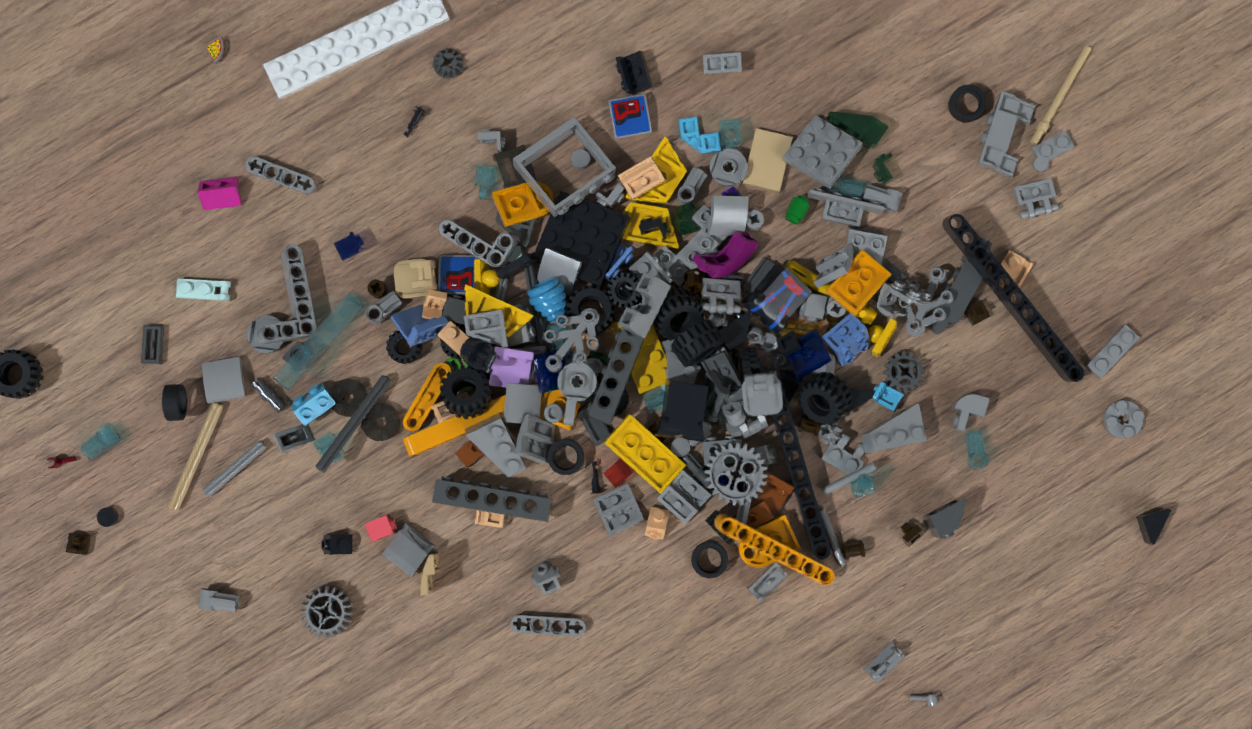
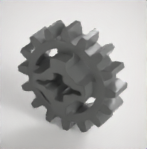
(897, 366)

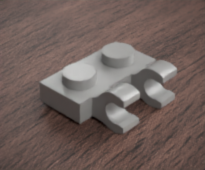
(842, 459)

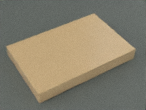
(766, 160)

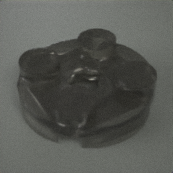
(339, 390)
(391, 419)

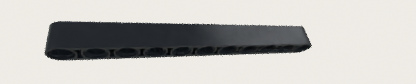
(1021, 303)
(792, 467)

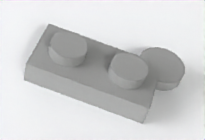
(1050, 149)

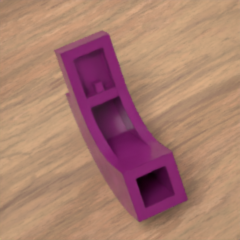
(730, 257)

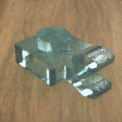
(485, 178)

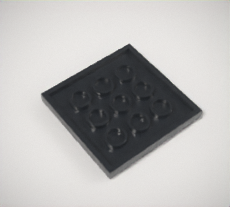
(587, 234)

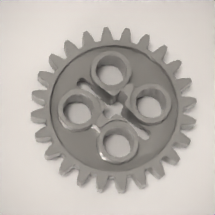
(753, 479)

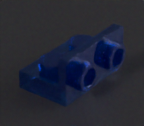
(546, 379)

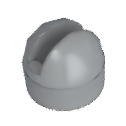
(752, 335)

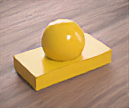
(484, 277)
(881, 336)

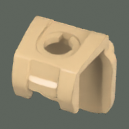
(414, 278)

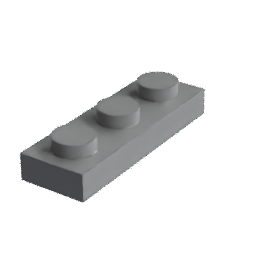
(1112, 351)

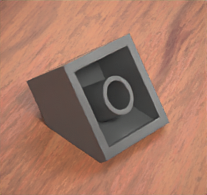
(945, 519)

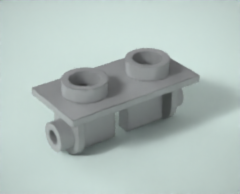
(884, 662)

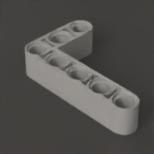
(295, 300)

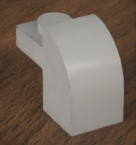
(968, 405)

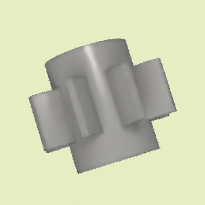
(830, 433)

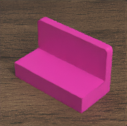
(219, 193)

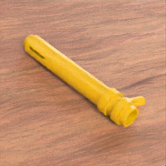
(865, 315)

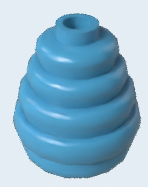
(548, 298)

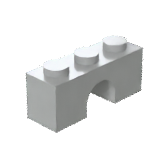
(653, 294)

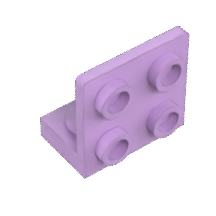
(510, 367)

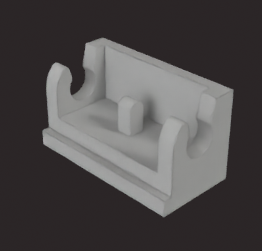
(722, 63)
(767, 581)

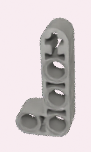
(475, 240)

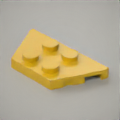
(672, 171)
(640, 212)
(480, 302)

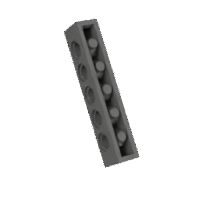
(606, 414)
(442, 496)

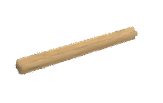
(195, 456)

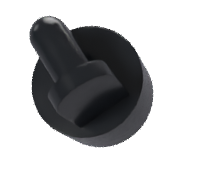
(478, 354)

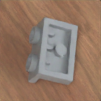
(649, 264)

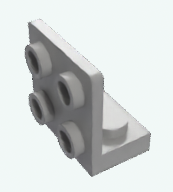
(868, 240)

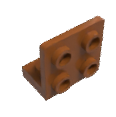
(773, 493)

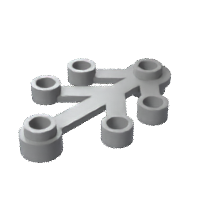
(923, 308)
(573, 337)

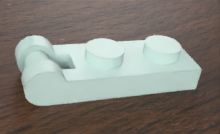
(202, 289)

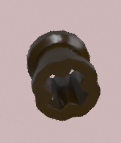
(693, 281)
(379, 294)
(808, 426)
(853, 550)

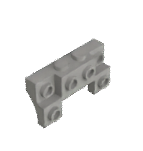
(999, 132)
(700, 243)

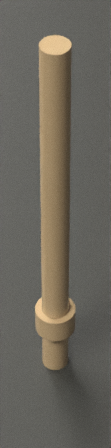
(1043, 125)

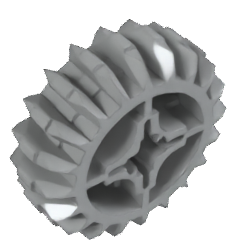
(330, 603)

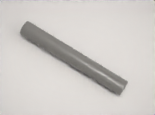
(849, 478)
(832, 538)

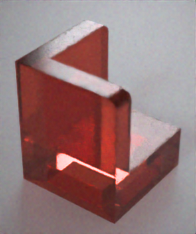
(618, 473)

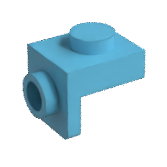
(887, 396)

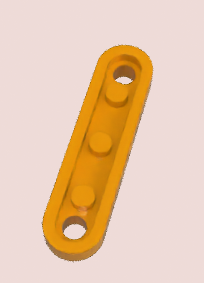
(426, 398)

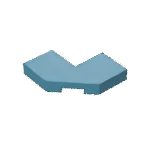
(702, 143)

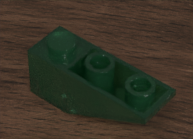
(863, 127)

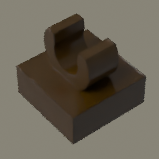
(976, 312)
(911, 534)
(78, 543)

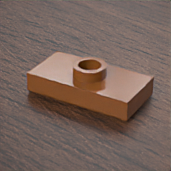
(469, 453)
(758, 515)

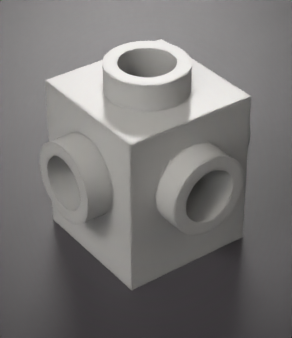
(543, 575)

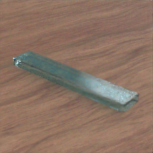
(318, 341)

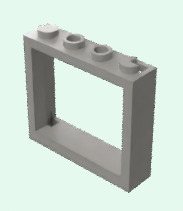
(550, 141)

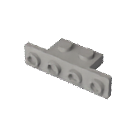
(844, 210)

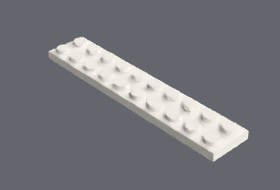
(353, 44)

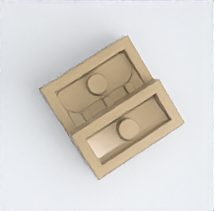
(431, 567)

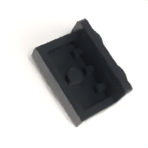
(634, 73)

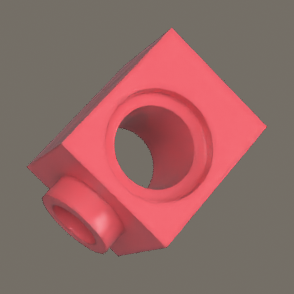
(381, 528)

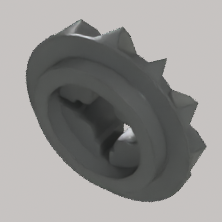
(445, 71)

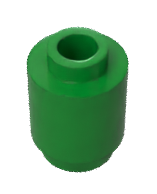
(797, 210)

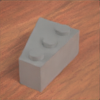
(897, 431)
(497, 444)

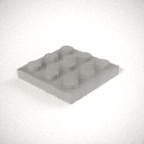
(822, 151)

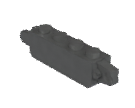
(963, 288)

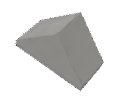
(292, 438)

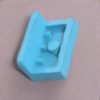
(312, 403)

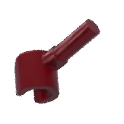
(57, 461)

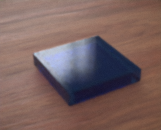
(810, 356)

